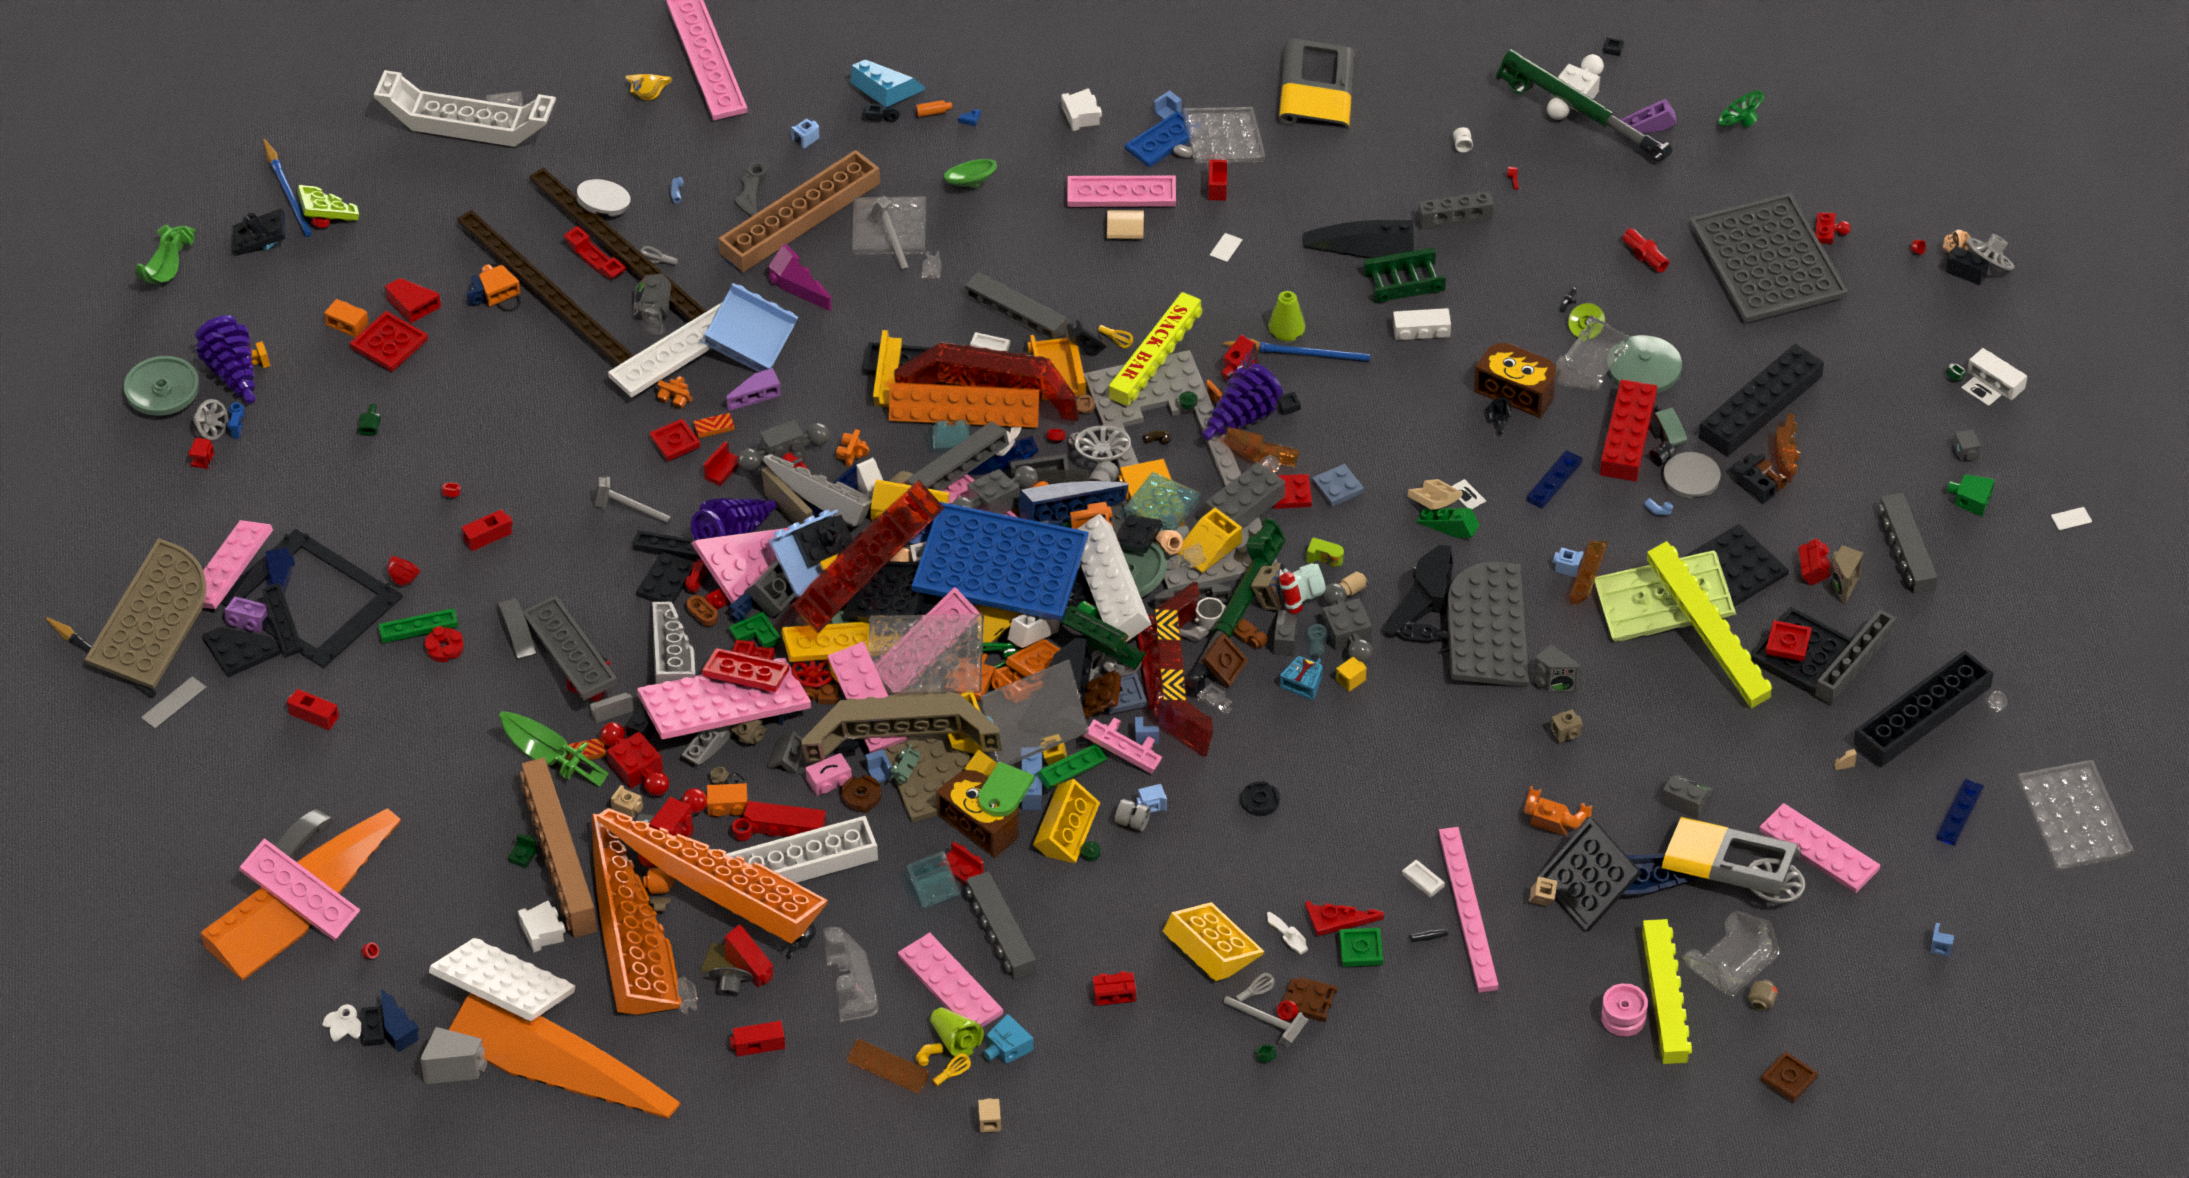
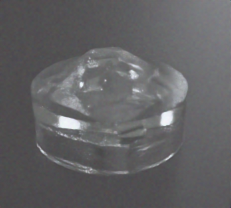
(1997, 701)

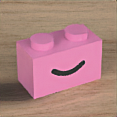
(828, 774)

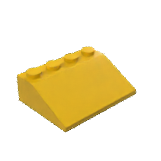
(1211, 940)

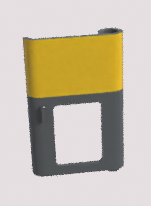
(1312, 98)
(1701, 847)

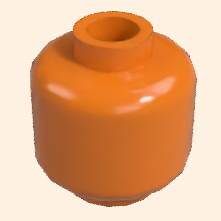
(658, 881)

